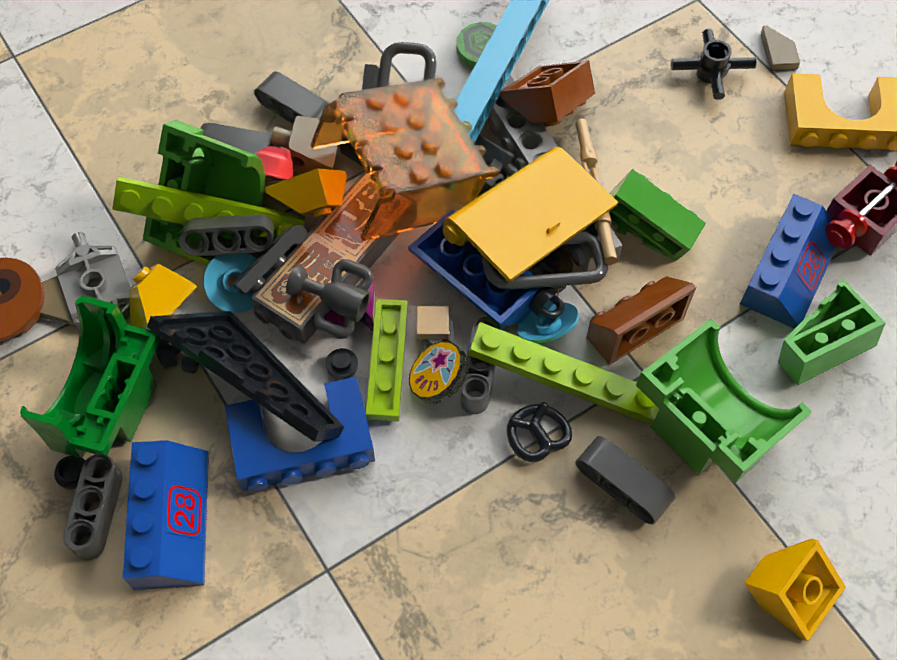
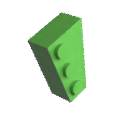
(654, 216)
(831, 335)

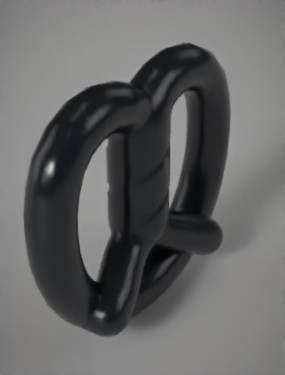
(537, 431)

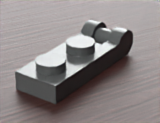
(272, 258)

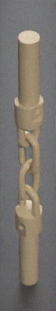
(589, 161)

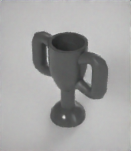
(336, 296)

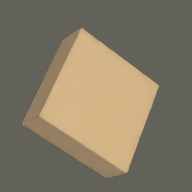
(432, 322)

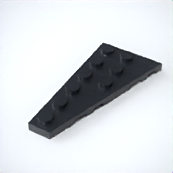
(242, 360)

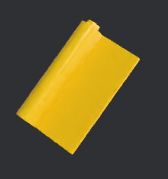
(530, 213)

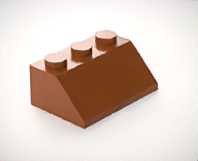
(550, 91)
(640, 317)

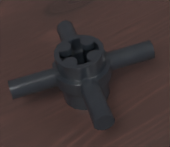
(713, 63)

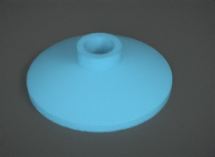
(216, 282)
(547, 330)

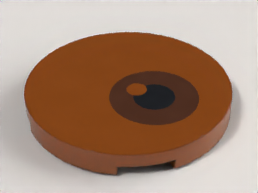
(20, 297)

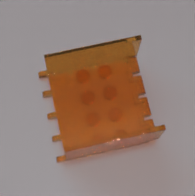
(413, 150)

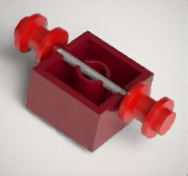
(865, 211)

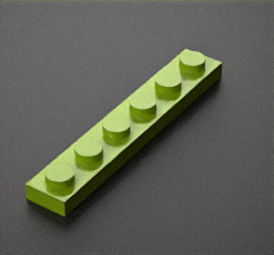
(181, 206)
(562, 372)

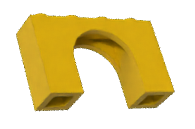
(816, 125)

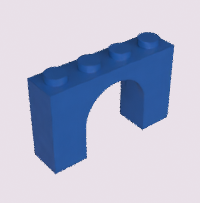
(263, 464)

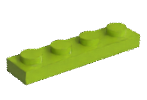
(387, 360)

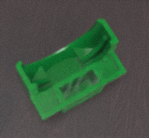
(105, 385)

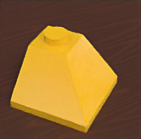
(311, 192)
(156, 293)
(796, 586)

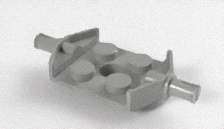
(90, 263)

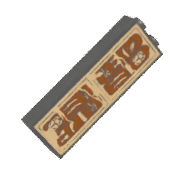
(326, 244)

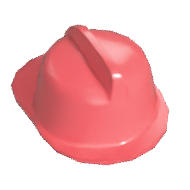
(276, 163)

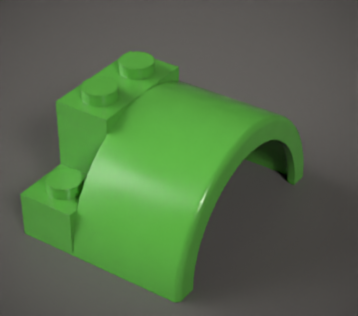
(206, 168)
(708, 412)

